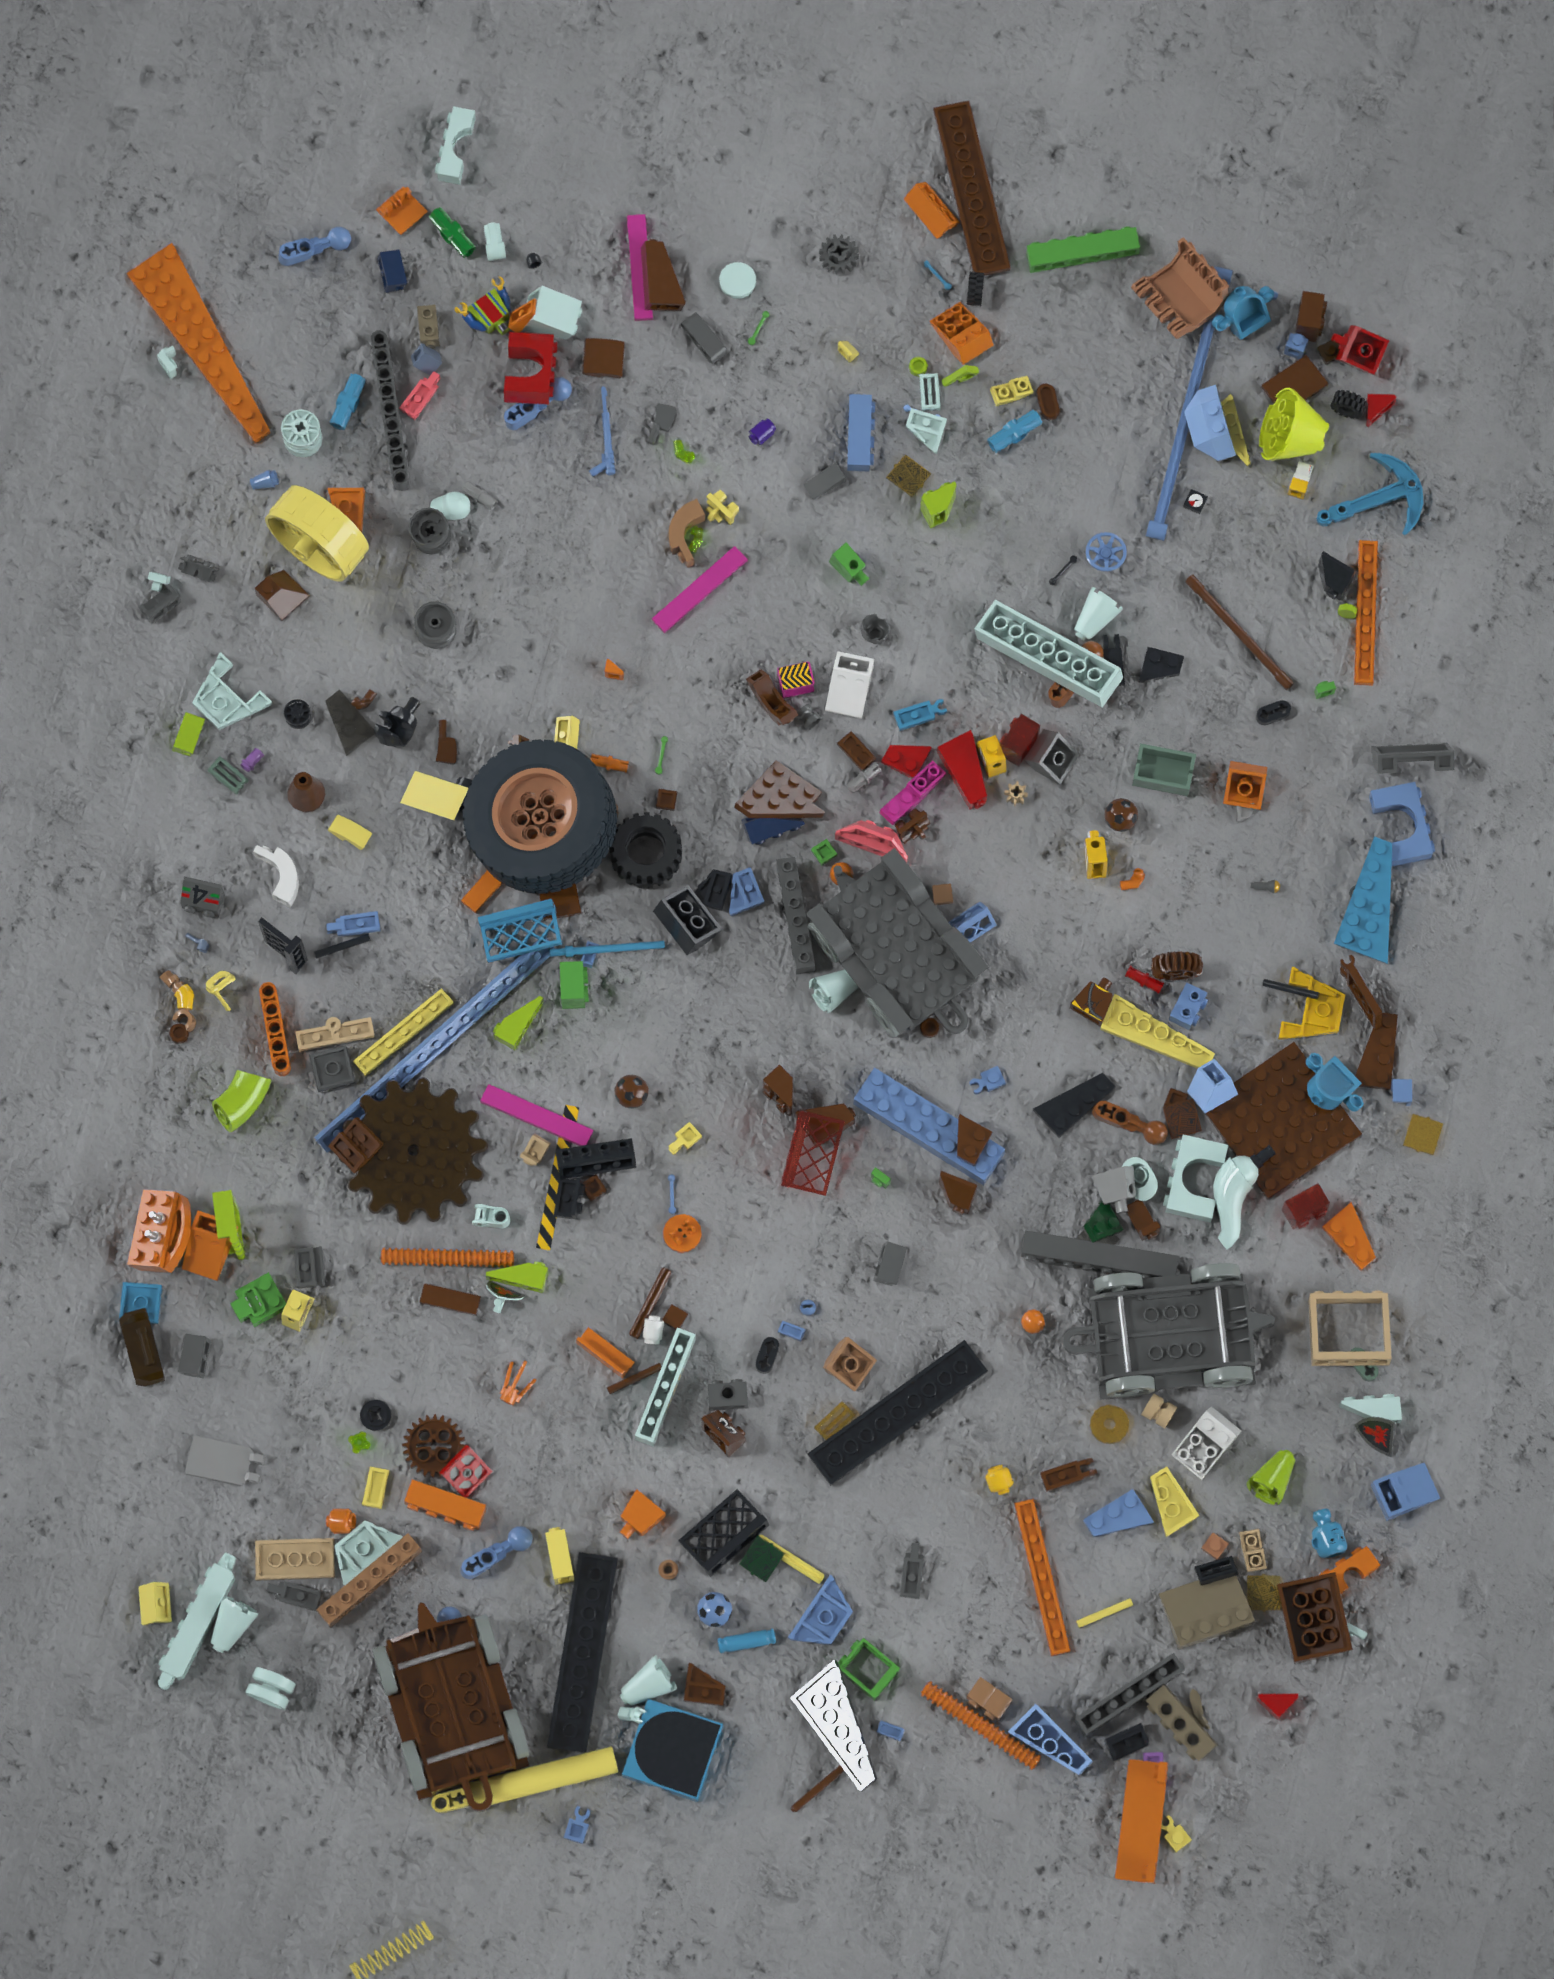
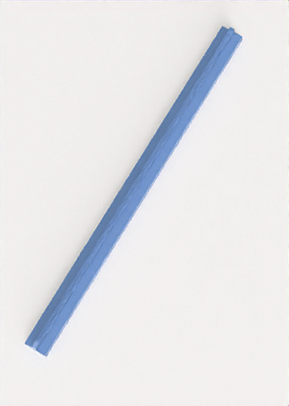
(441, 1037)

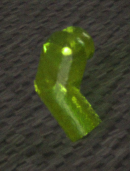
(681, 454)
(697, 540)

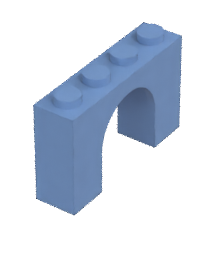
(1406, 799)

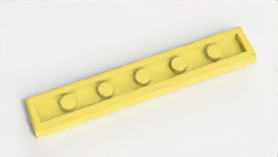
(403, 1032)

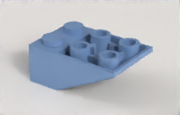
(1404, 1491)

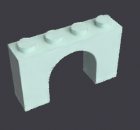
(1180, 1200)

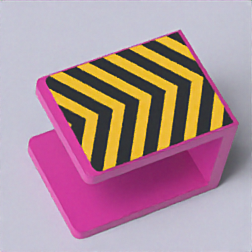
(795, 679)

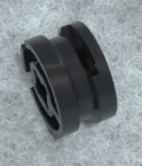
(297, 714)

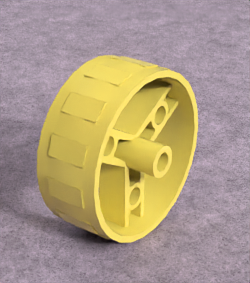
(317, 533)

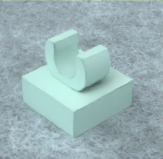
(158, 580)

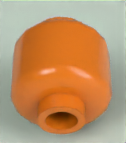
(341, 1521)

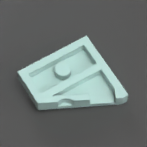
(926, 428)

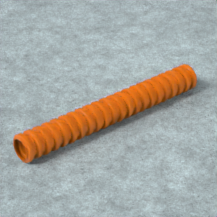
(447, 1257)
(980, 1725)

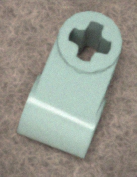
(486, 1216)

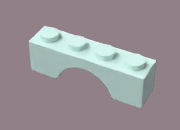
(461, 124)

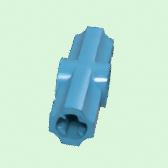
(347, 401)
(1014, 431)

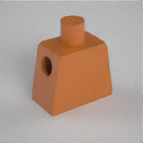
(640, 1515)

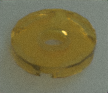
(1105, 1435)

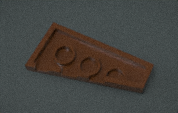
(1378, 1056)

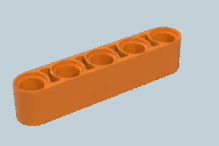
(275, 1020)

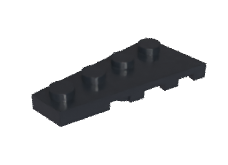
(1069, 1107)

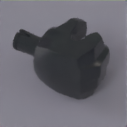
(398, 724)

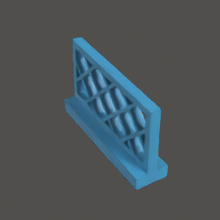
(519, 915)

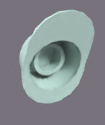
(1145, 1180)

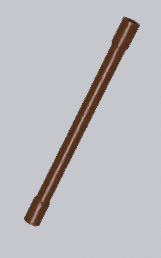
(1279, 674)

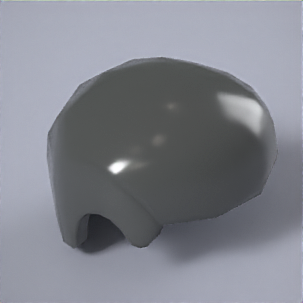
(874, 629)

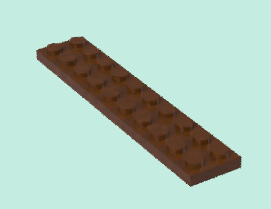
(971, 188)

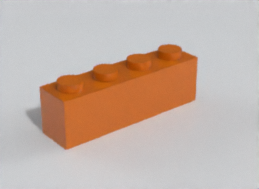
(445, 1504)

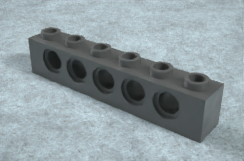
(795, 915)
(1129, 1695)

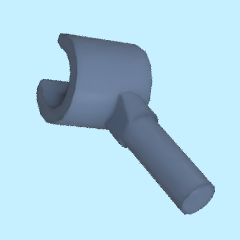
(202, 946)

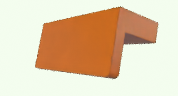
(930, 209)
(605, 1352)

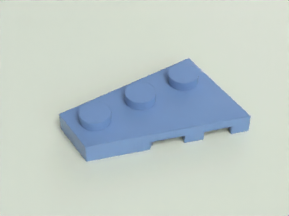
(1120, 1514)

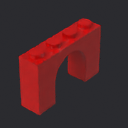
(535, 388)

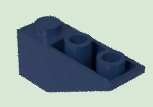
(763, 828)

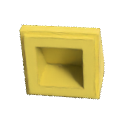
(847, 350)

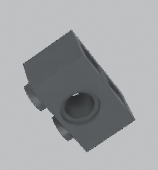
(737, 1401)

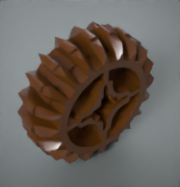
(1176, 966)

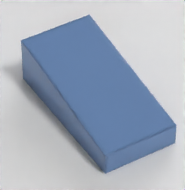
(588, 959)
(791, 1331)
(890, 1731)

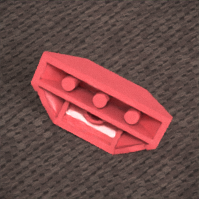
(871, 838)

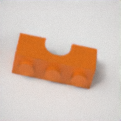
(1362, 1562)

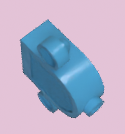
(1245, 311)
(1332, 1084)

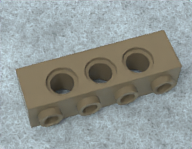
(1205, 1743)

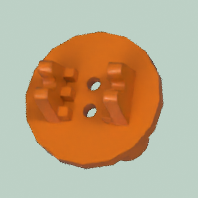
(675, 1239)

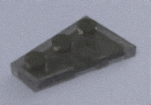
(348, 722)

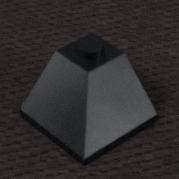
(1335, 576)

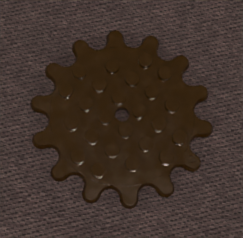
(443, 1155)

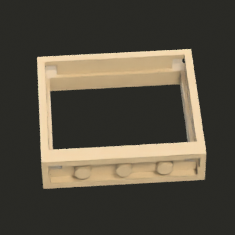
(1365, 1358)

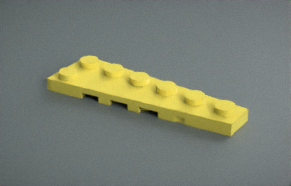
(1142, 1029)

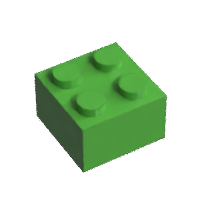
(572, 984)

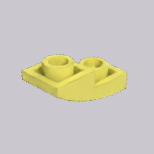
(1012, 391)
(350, 831)

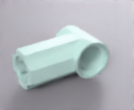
(494, 247)

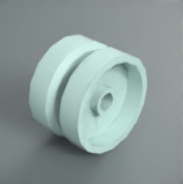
(271, 1685)

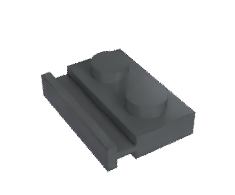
(309, 1267)

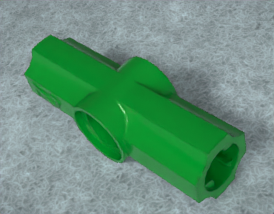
(452, 232)

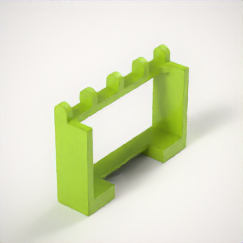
(227, 1218)

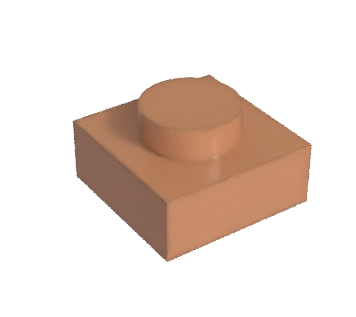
(1214, 1546)

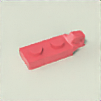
(420, 396)

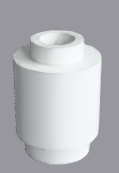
(653, 1330)

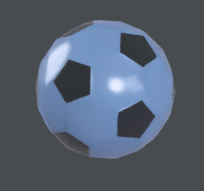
(714, 1609)

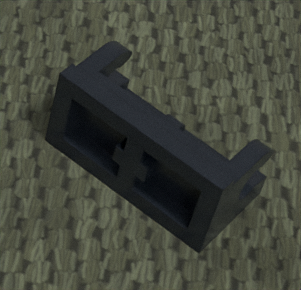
(1126, 1742)

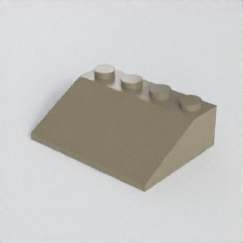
(1205, 1610)

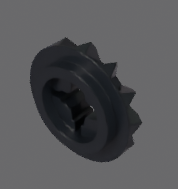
(374, 1406)

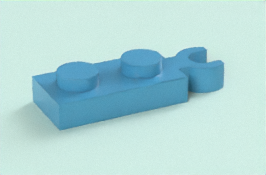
(918, 714)

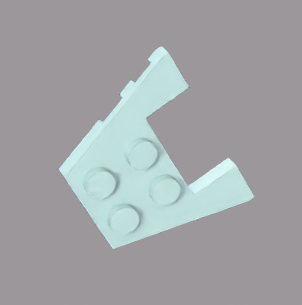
(220, 703)

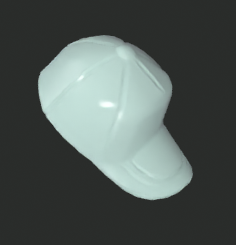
(452, 505)

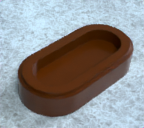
(1047, 401)

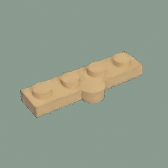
(334, 1033)

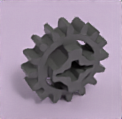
(832, 255)

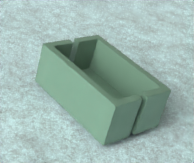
(1164, 769)

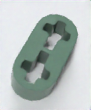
(1361, 1369)

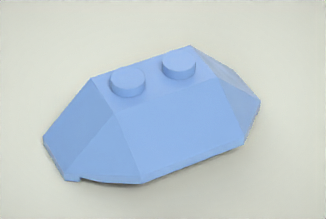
(1209, 425)

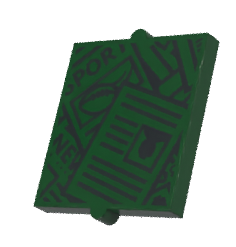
(761, 1559)

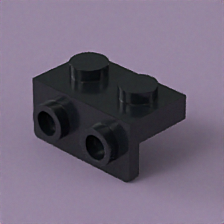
(569, 1198)

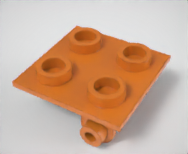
(401, 210)

